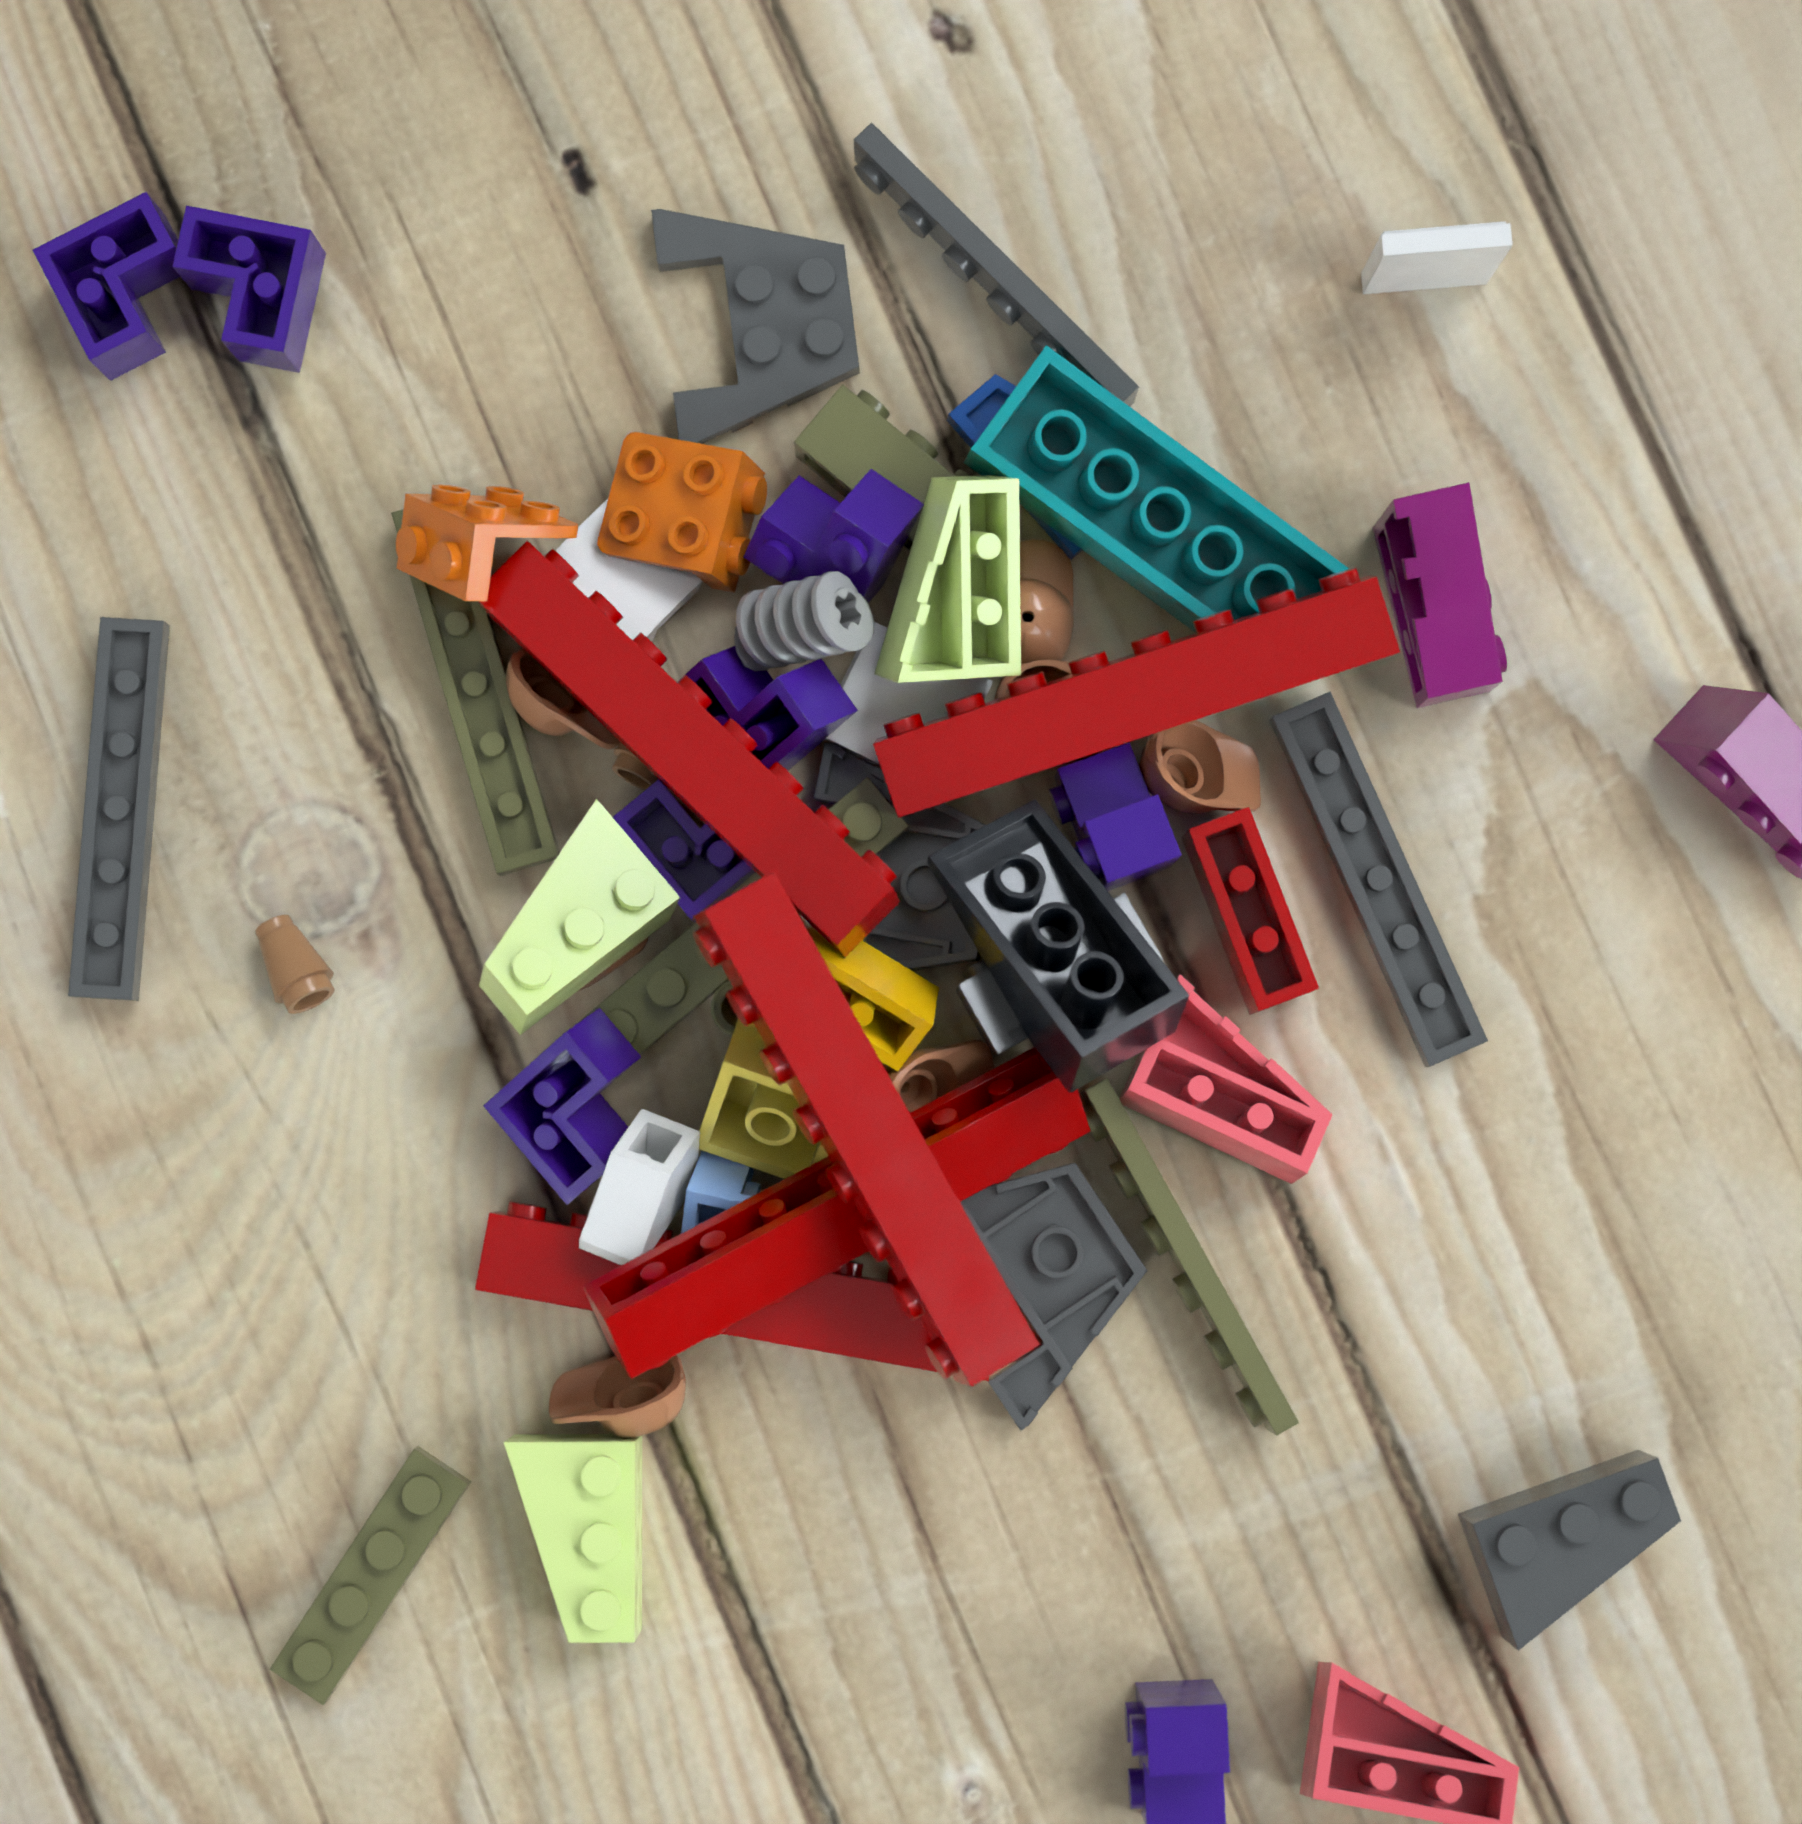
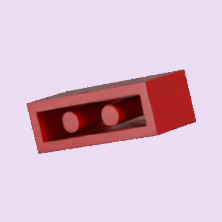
(1249, 910)

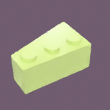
(959, 586)
(577, 922)
(587, 1527)

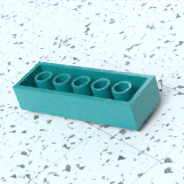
(1141, 499)

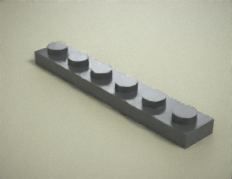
(975, 256)
(119, 809)
(1378, 880)

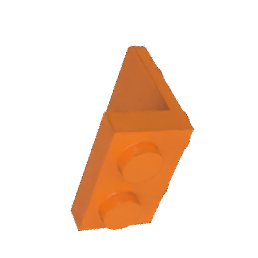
(683, 507)
(452, 534)

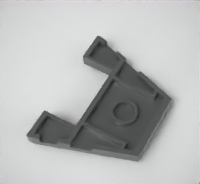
(785, 316)
(924, 925)
(1061, 1266)

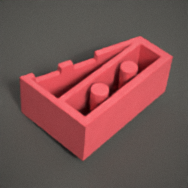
(1227, 1094)
(1394, 1760)

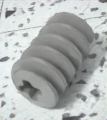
(801, 622)

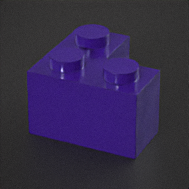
(266, 271)
(101, 275)
(815, 534)
(781, 714)
(1116, 821)
(688, 857)
(557, 1105)
(1181, 1750)

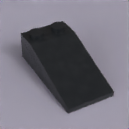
(1058, 946)

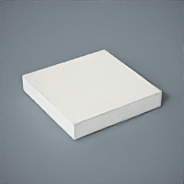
(1436, 257)

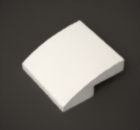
(639, 591)
(885, 700)

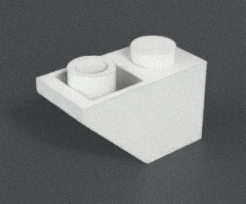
(640, 1188)

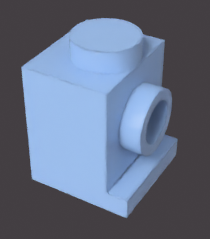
(715, 1188)

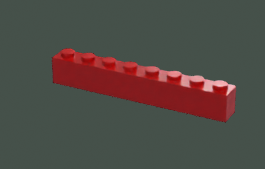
(1136, 694)
(688, 748)
(864, 1130)
(804, 1229)
(832, 1314)

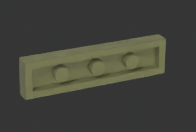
(370, 1575)

